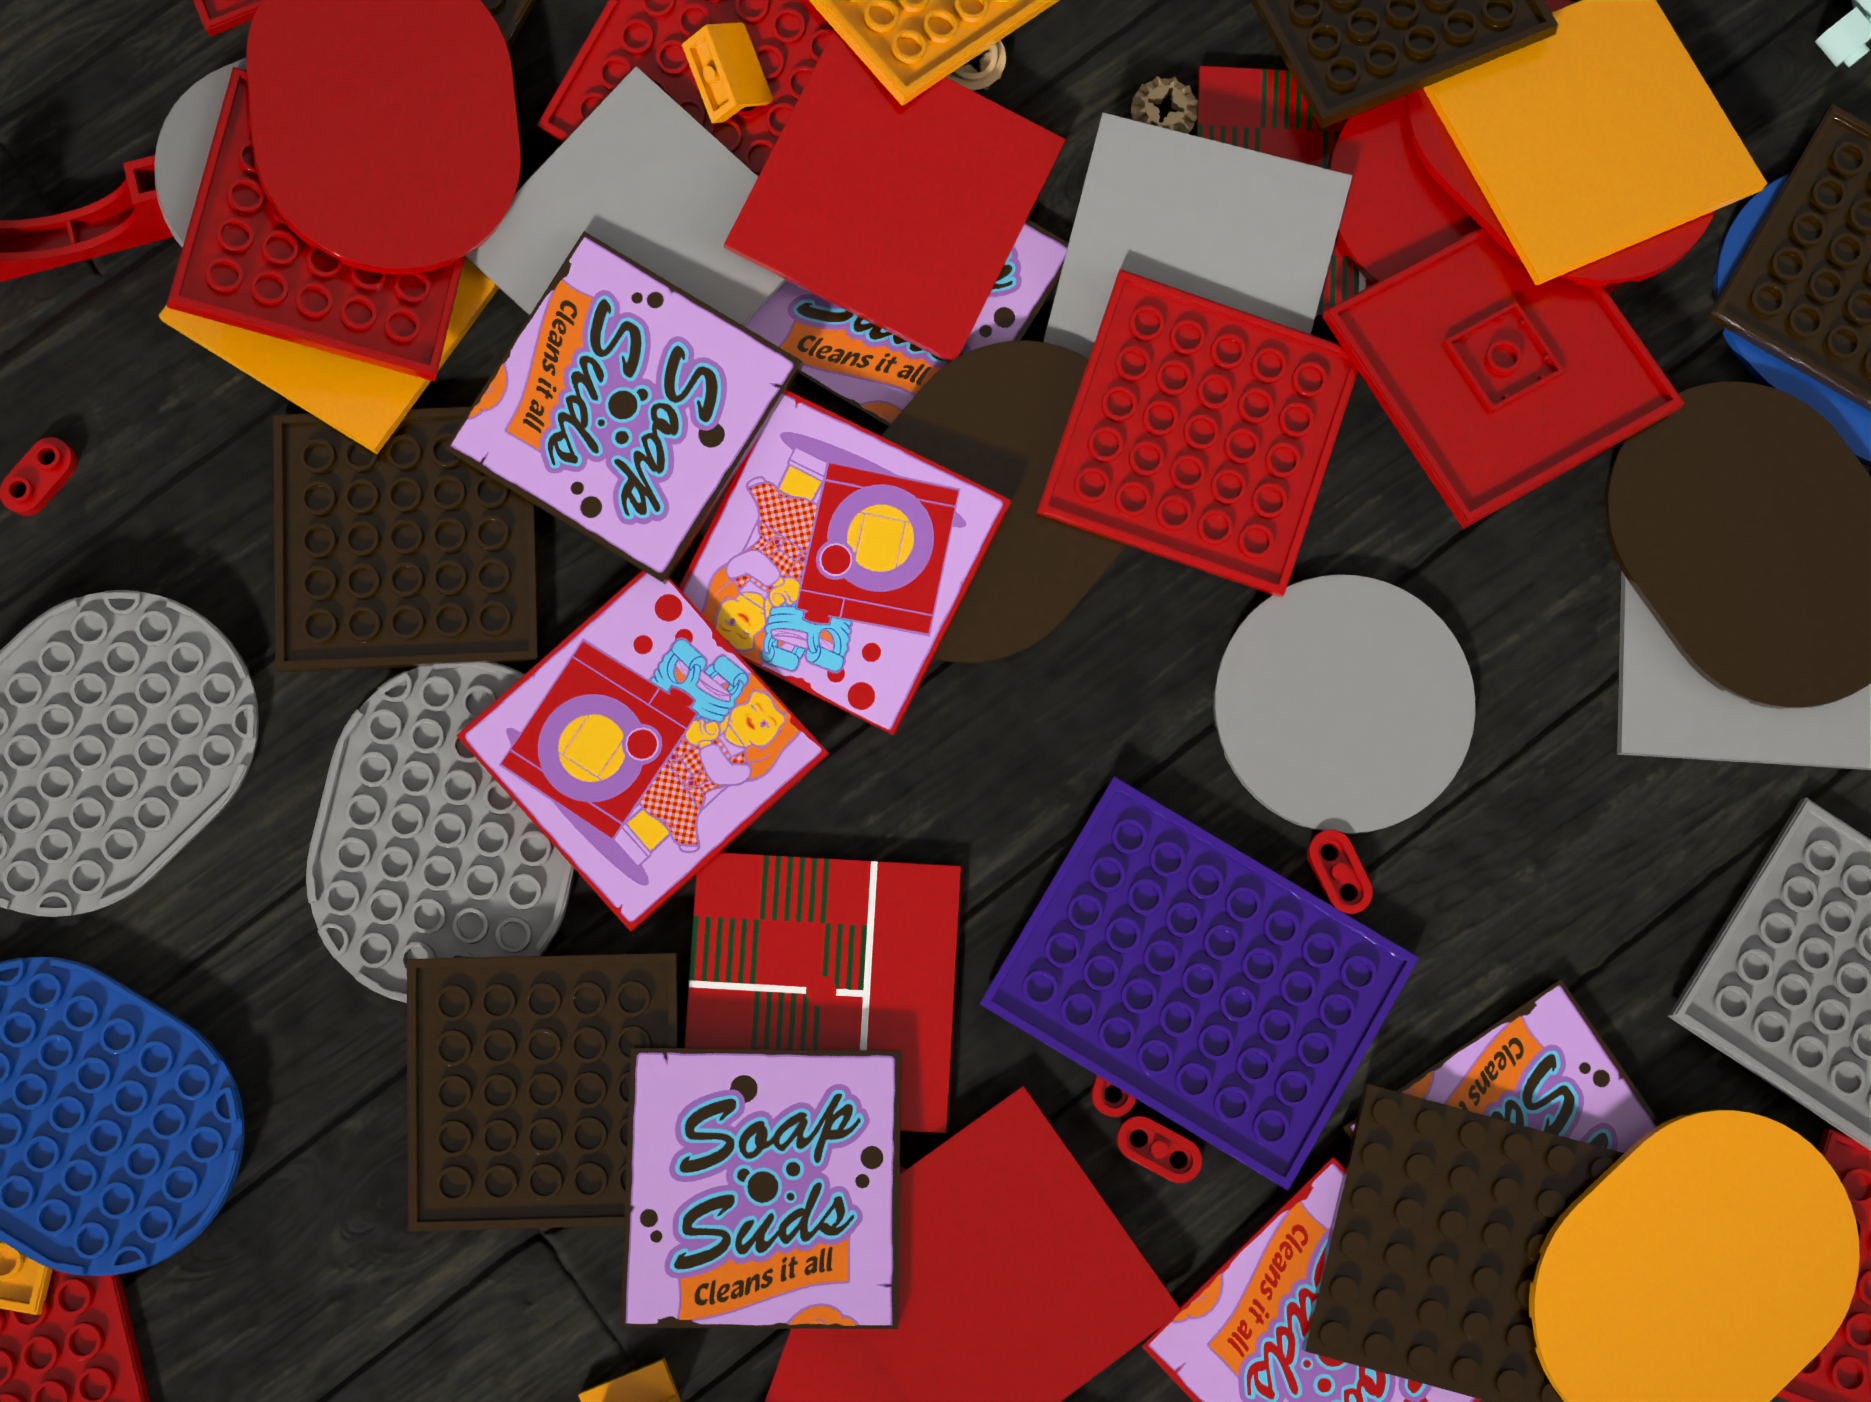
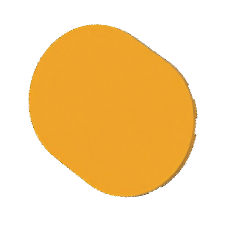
(1696, 1267)

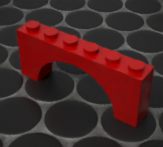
(110, 225)

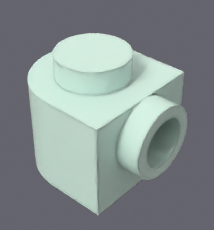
(1847, 38)

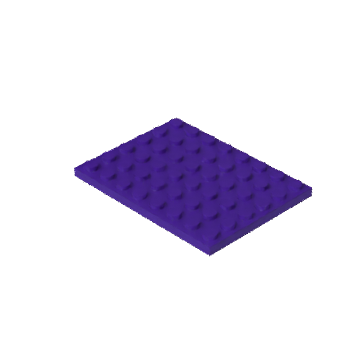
(1200, 982)

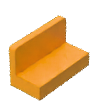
(726, 70)
(643, 1384)

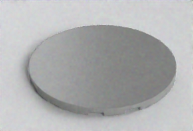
(1344, 704)

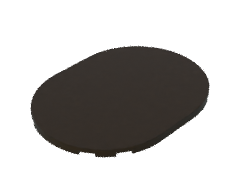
(1000, 424)
(1750, 543)

